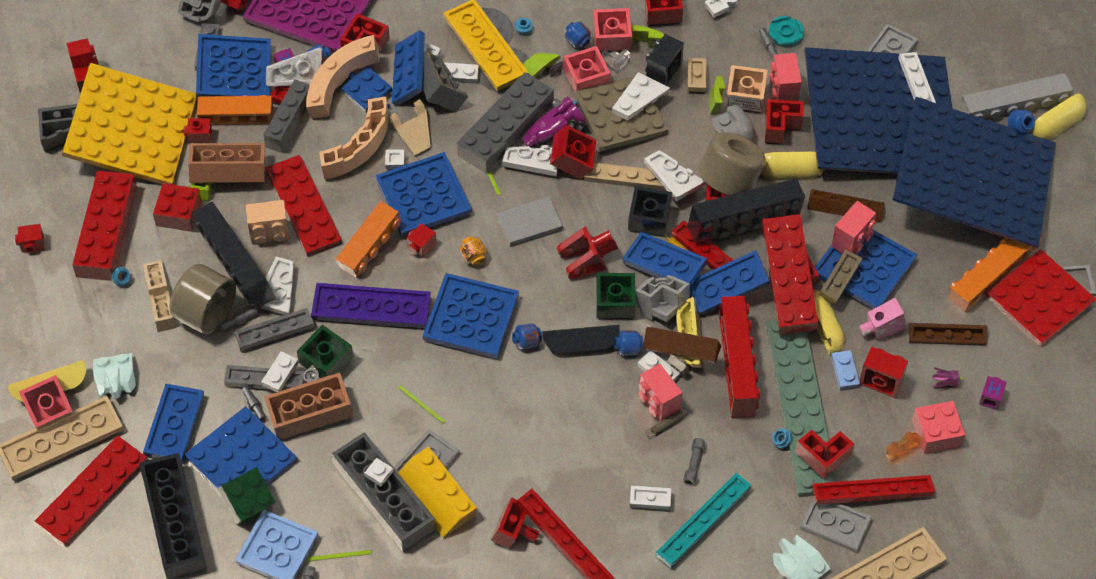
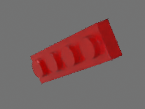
(714, 255)

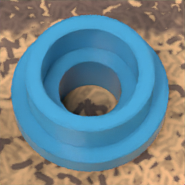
(523, 30)
(125, 276)
(778, 435)

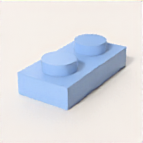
(845, 370)

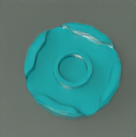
(786, 31)

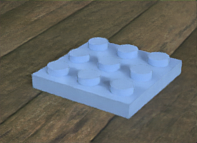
(276, 547)

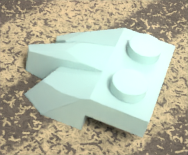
(114, 375)
(799, 560)

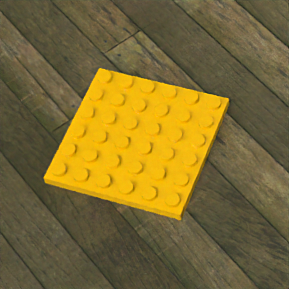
(129, 124)

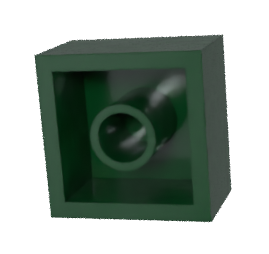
(615, 295)
(325, 352)
(246, 495)

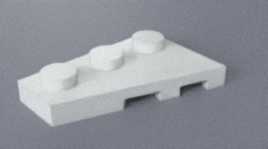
(300, 68)
(638, 95)
(530, 159)
(672, 175)
(281, 282)

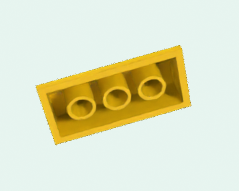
(438, 492)

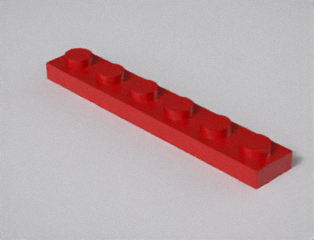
(873, 489)
(562, 536)

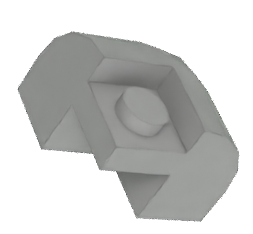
(198, 9)
(735, 122)
(662, 297)

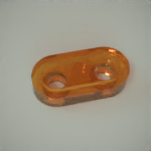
(908, 442)

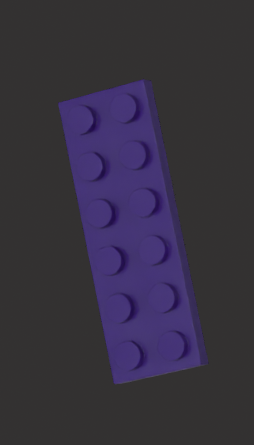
(371, 305)

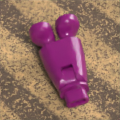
(553, 122)

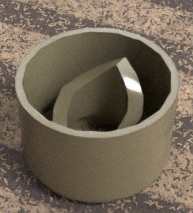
(731, 163)
(202, 298)

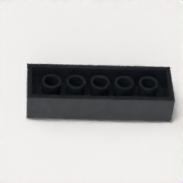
(744, 210)
(233, 256)
(173, 516)

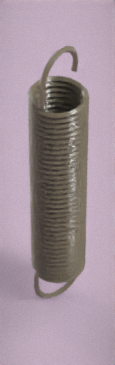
(667, 422)

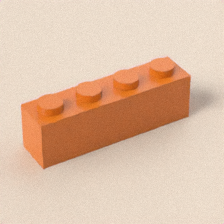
(236, 110)
(368, 239)

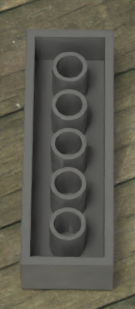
(505, 122)
(393, 502)

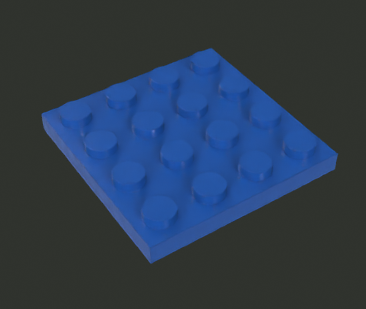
(232, 66)
(424, 193)
(878, 272)
(471, 315)
(239, 447)

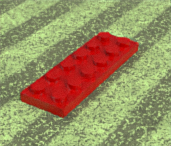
(303, 205)
(90, 491)

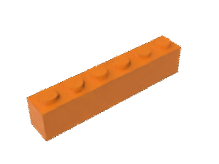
(988, 272)

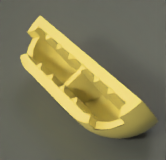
(1060, 117)
(791, 166)
(689, 322)
(828, 325)
(68, 376)

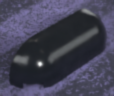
(581, 338)

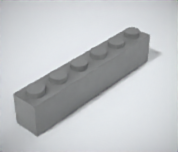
(1018, 96)

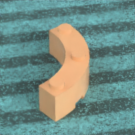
(336, 70)
(362, 144)

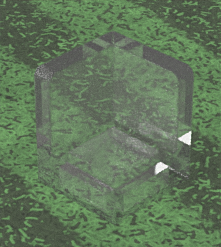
(616, 61)

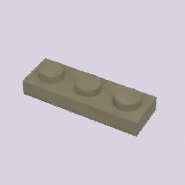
(840, 276)

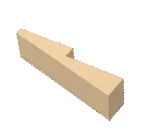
(159, 295)

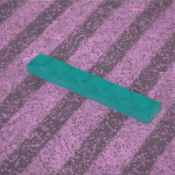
(703, 520)

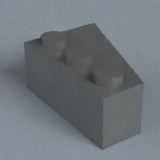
(439, 86)
(55, 124)

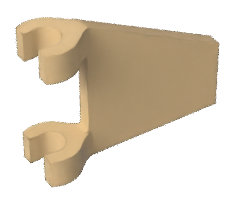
(415, 131)

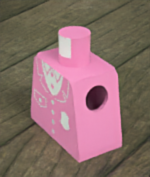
(884, 320)

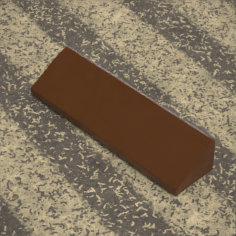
(840, 204)
(947, 333)
(681, 344)

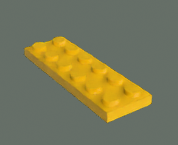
(485, 44)

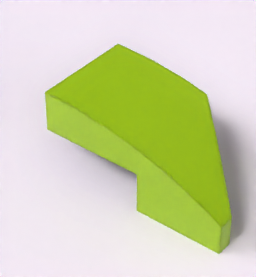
(645, 34)
(539, 62)
(715, 99)

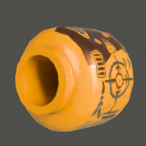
(473, 250)

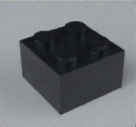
(664, 59)
(649, 210)

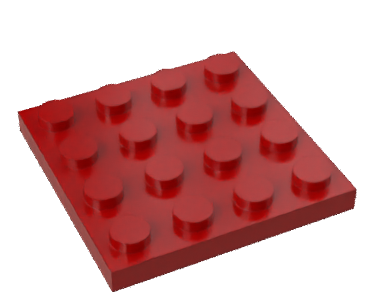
(1040, 297)

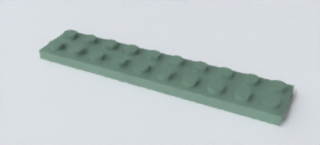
(798, 399)

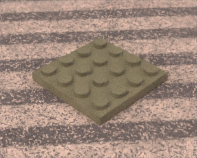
(610, 129)

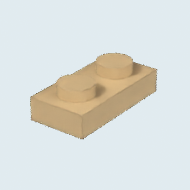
(697, 74)

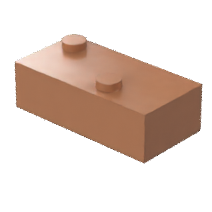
(226, 162)
(309, 406)

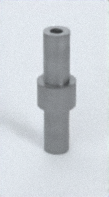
(768, 42)
(239, 318)
(253, 403)

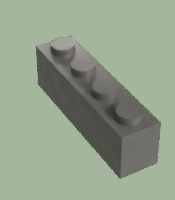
(287, 117)

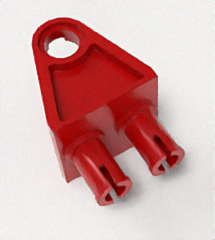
(592, 260)

